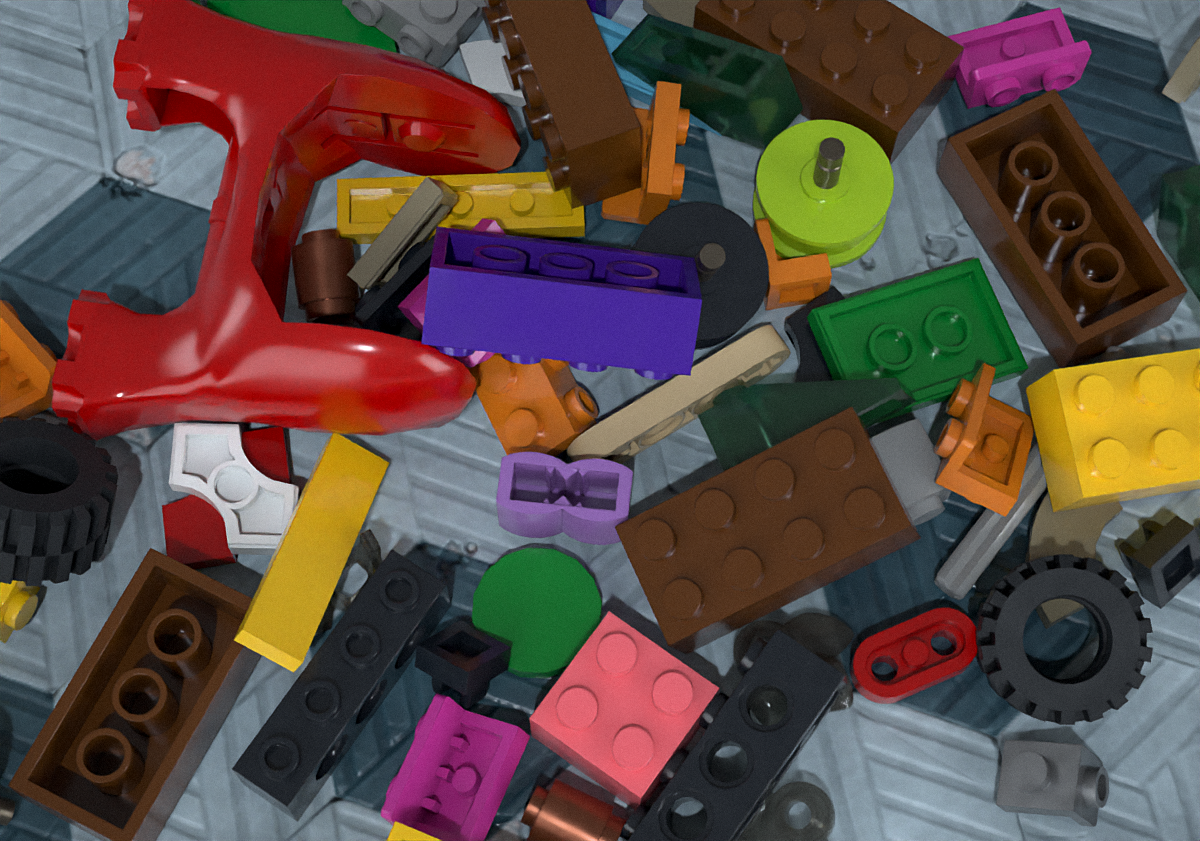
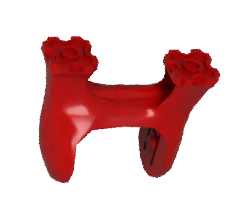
(290, 118)

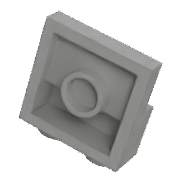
(421, 27)

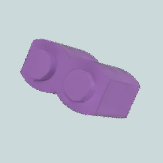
(547, 497)

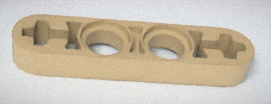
(681, 398)

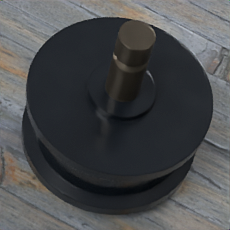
(727, 260)

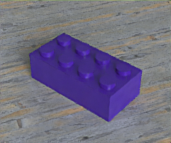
(562, 303)

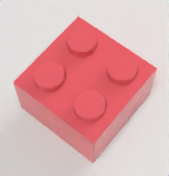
(622, 710)

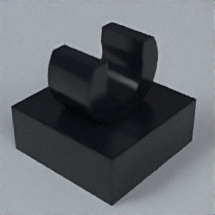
(1165, 561)
(462, 660)

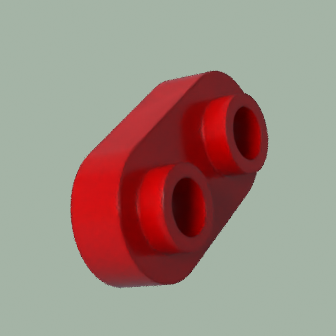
(911, 656)

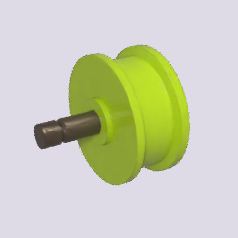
(823, 191)

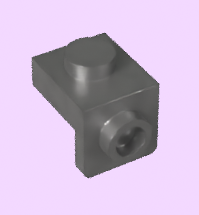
(1052, 780)

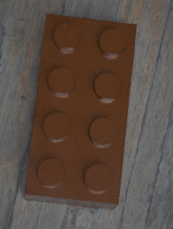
(847, 59)
(569, 96)
(1060, 230)
(766, 532)
(141, 705)

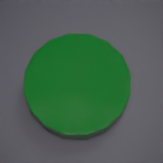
(539, 607)

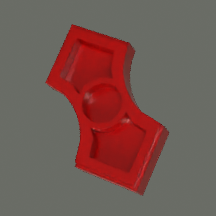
(197, 530)

